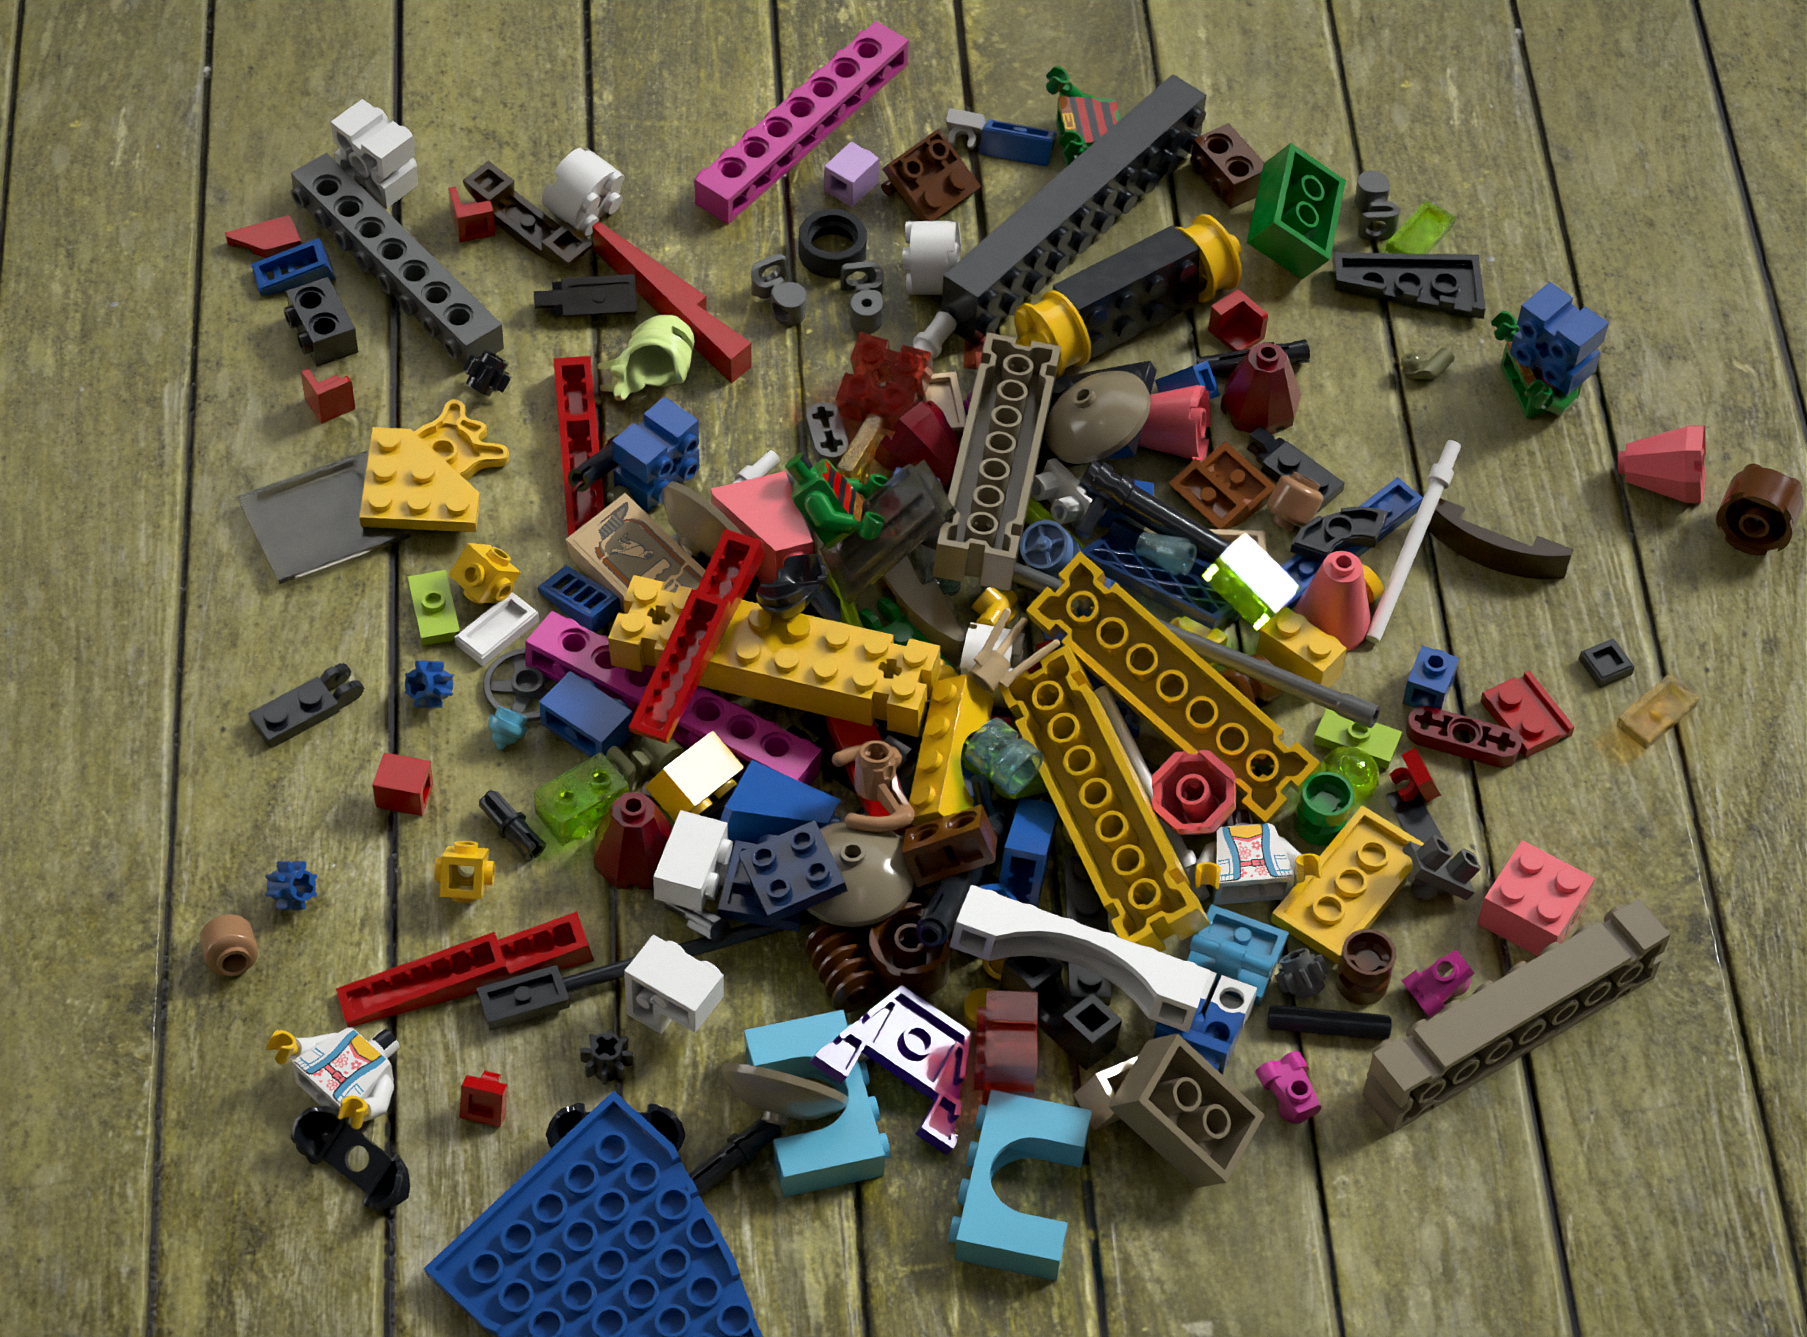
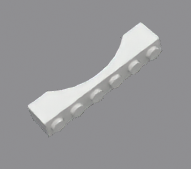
(1002, 927)

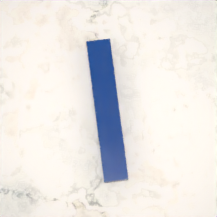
(1395, 498)

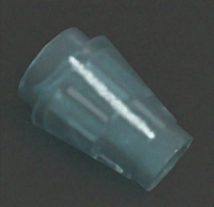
(1169, 552)

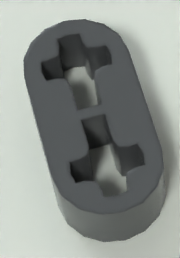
(834, 433)

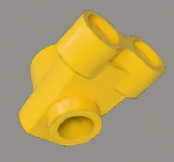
(991, 605)

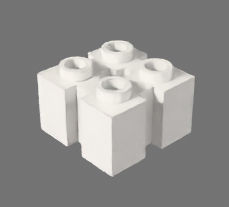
(375, 152)

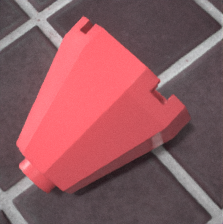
(1668, 463)
(1194, 793)

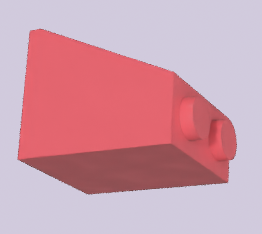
(766, 512)

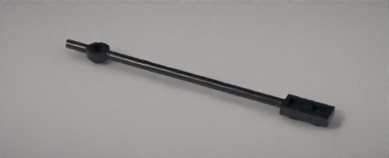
(547, 992)

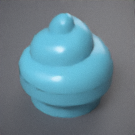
(506, 727)

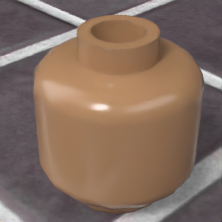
(1294, 501)
(228, 945)

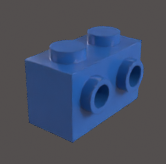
(585, 715)

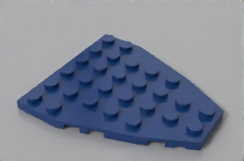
(599, 1244)

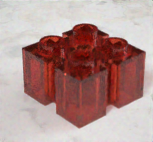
(875, 364)
(1006, 1044)

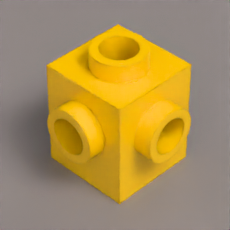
(484, 573)
(461, 885)

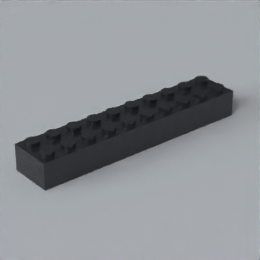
(1073, 209)

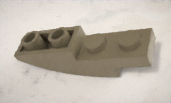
(925, 608)

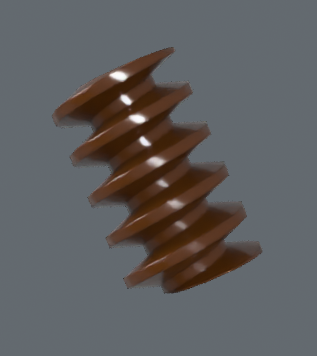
(842, 967)

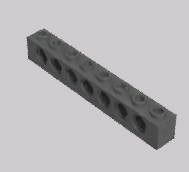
(396, 260)

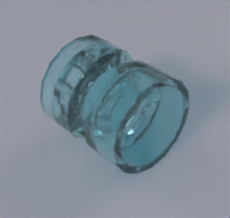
(999, 751)

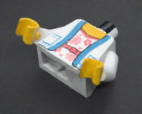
(1251, 862)
(342, 1070)

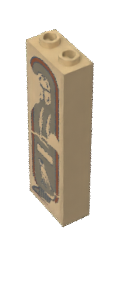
(630, 543)

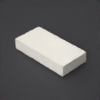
(496, 629)

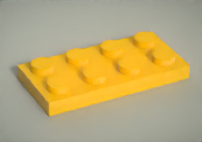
(1359, 879)

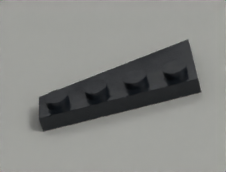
(1423, 280)

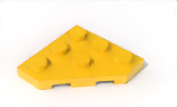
(414, 486)

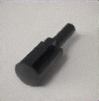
(703, 922)

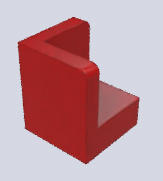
(471, 219)
(1238, 321)
(329, 397)
(403, 784)

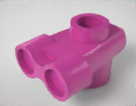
(1433, 989)
(1291, 1087)

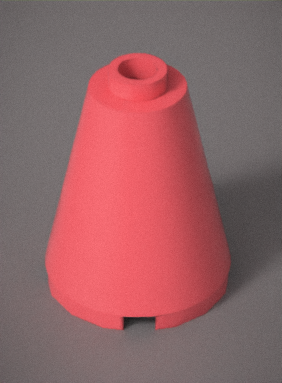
(1178, 423)
(1338, 600)

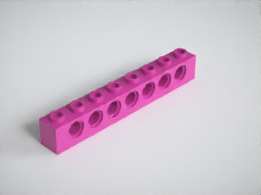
(800, 122)
(566, 646)

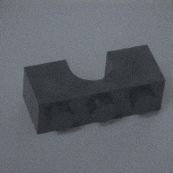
(1083, 1028)

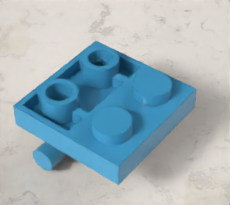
(1238, 949)

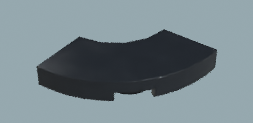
(1339, 530)

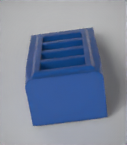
(304, 255)
(593, 619)

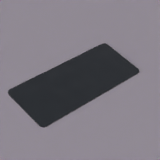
(1414, 817)

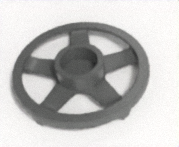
(525, 684)

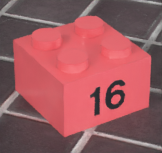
(1535, 899)

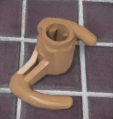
(876, 782)

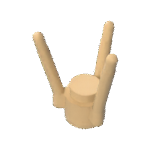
(992, 666)

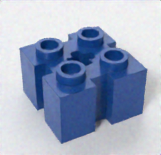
(1558, 338)
(657, 452)

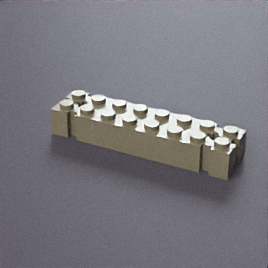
(997, 461)
(1514, 1014)

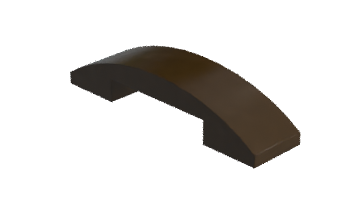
(524, 220)
(1495, 550)

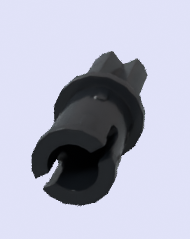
(512, 825)

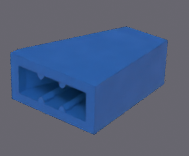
(774, 804)
(1029, 849)

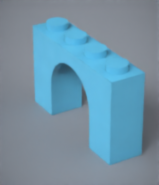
(851, 1145)
(991, 1231)

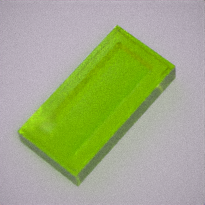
(1422, 230)

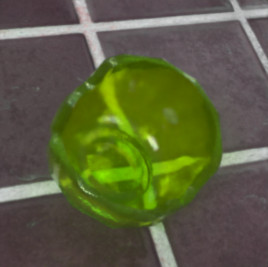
(1355, 767)

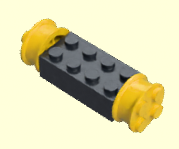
(1132, 291)

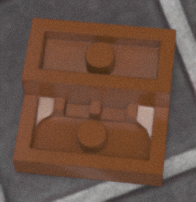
(1223, 487)

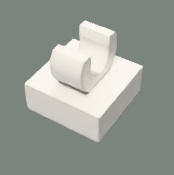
(964, 123)

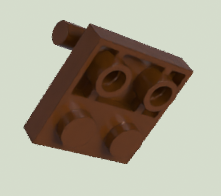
(930, 177)

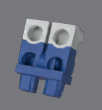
(1218, 1029)

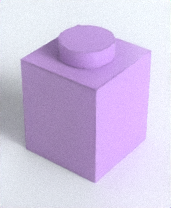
(851, 174)

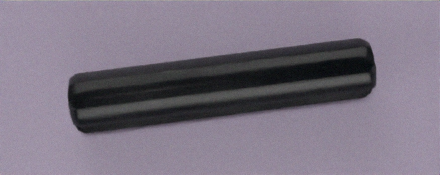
(1329, 1022)

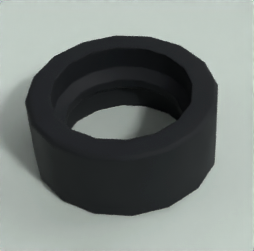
(835, 223)

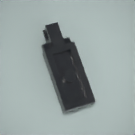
(590, 296)
(1282, 458)

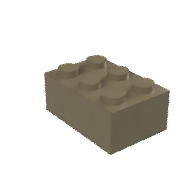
(1186, 1111)

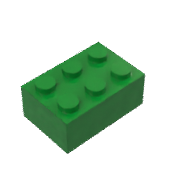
(1296, 211)

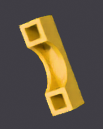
(954, 713)

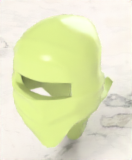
(655, 357)

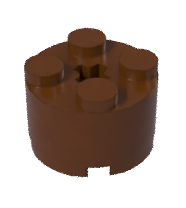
(1760, 510)
(903, 959)

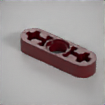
(1454, 722)

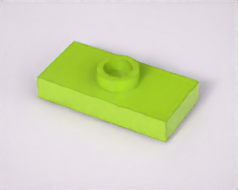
(433, 607)
(1378, 741)

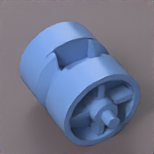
(1048, 547)

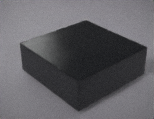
(1606, 663)

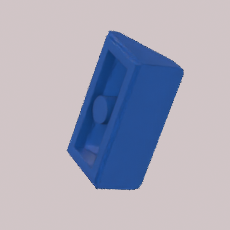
(1017, 142)

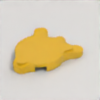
(460, 441)

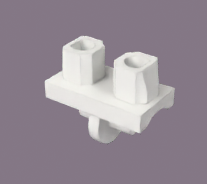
(1062, 491)

